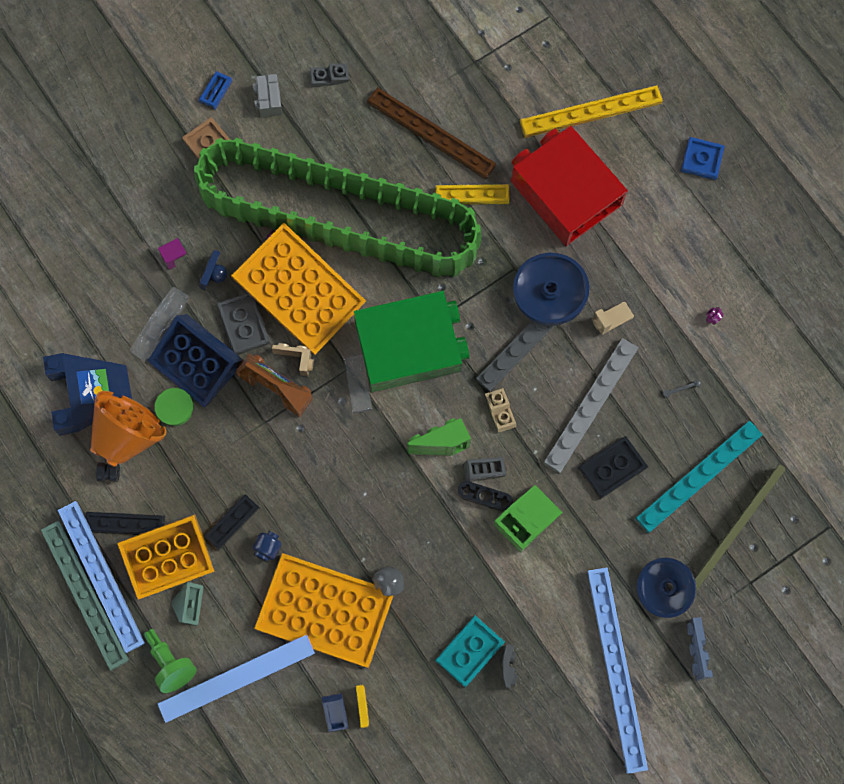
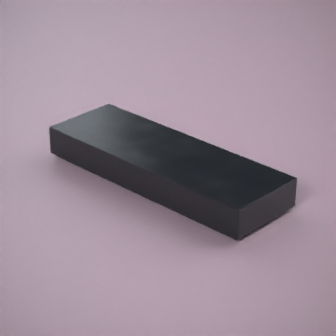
(231, 522)

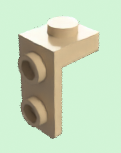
(612, 318)
(300, 351)

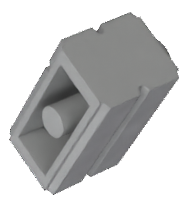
(268, 95)

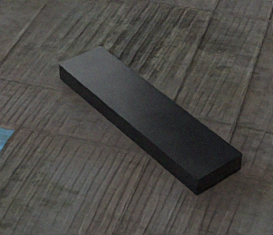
(123, 523)

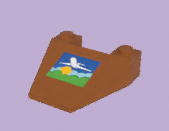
(293, 396)

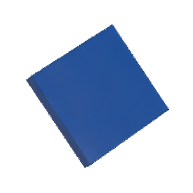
(702, 158)

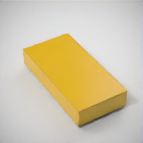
(362, 704)

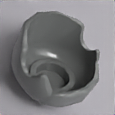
(389, 581)

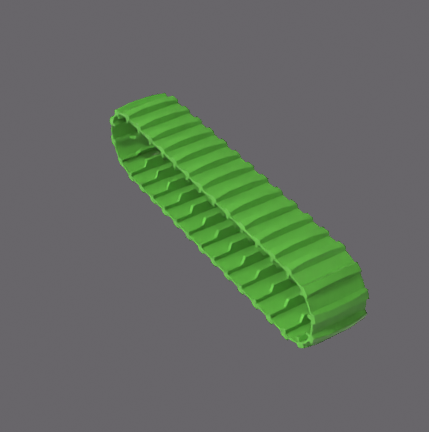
(398, 195)

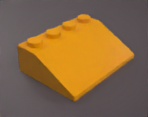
(166, 556)

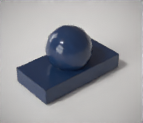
(216, 272)
(335, 712)

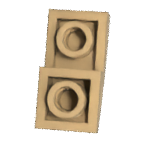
(500, 410)

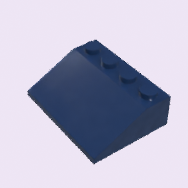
(194, 359)

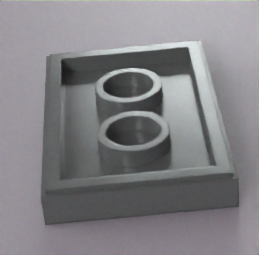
(243, 323)

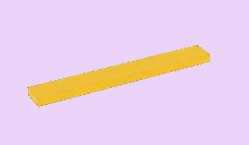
(591, 111)

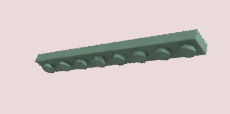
(85, 595)

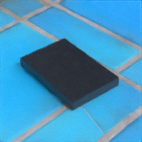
(613, 467)

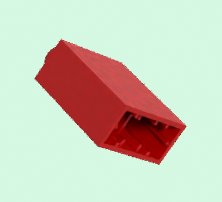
(567, 184)

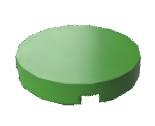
(174, 407)

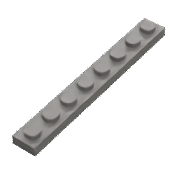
(591, 405)

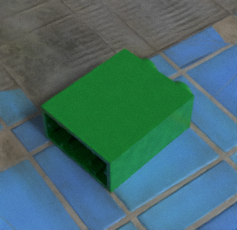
(410, 340)

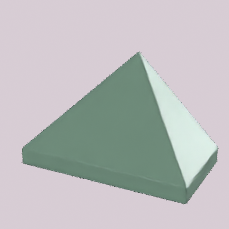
(188, 603)

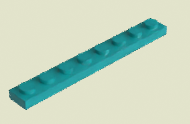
(698, 477)

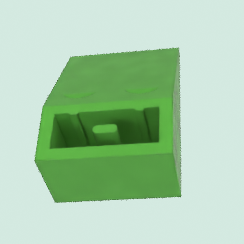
(441, 441)
(527, 518)

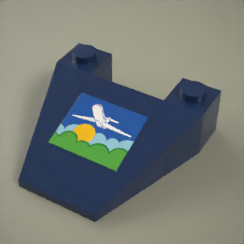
(84, 381)

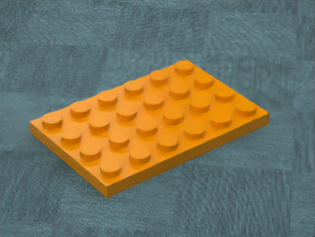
(298, 288)
(331, 608)

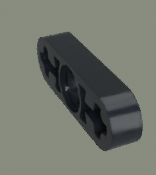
(469, 497)

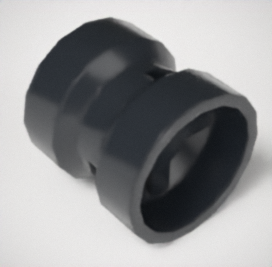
(107, 472)

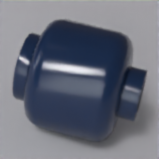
(267, 546)

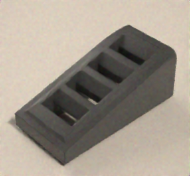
(468, 473)

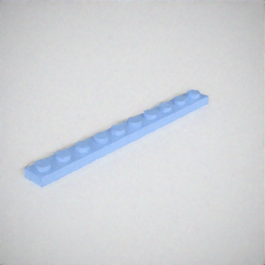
(617, 671)

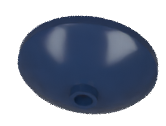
(654, 589)

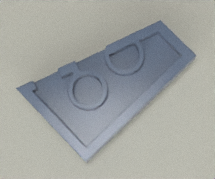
(701, 656)

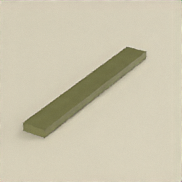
(738, 525)

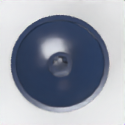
(551, 289)

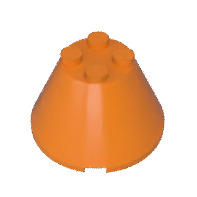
(122, 428)

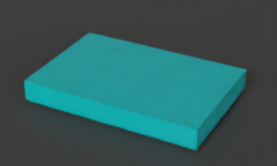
(470, 651)

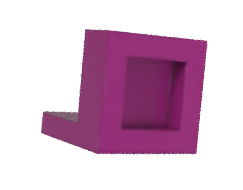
(172, 252)

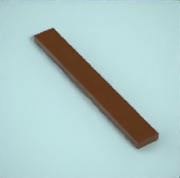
(431, 133)

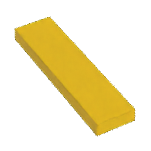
(475, 193)

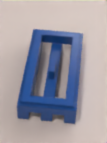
(215, 103)

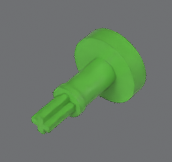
(174, 672)

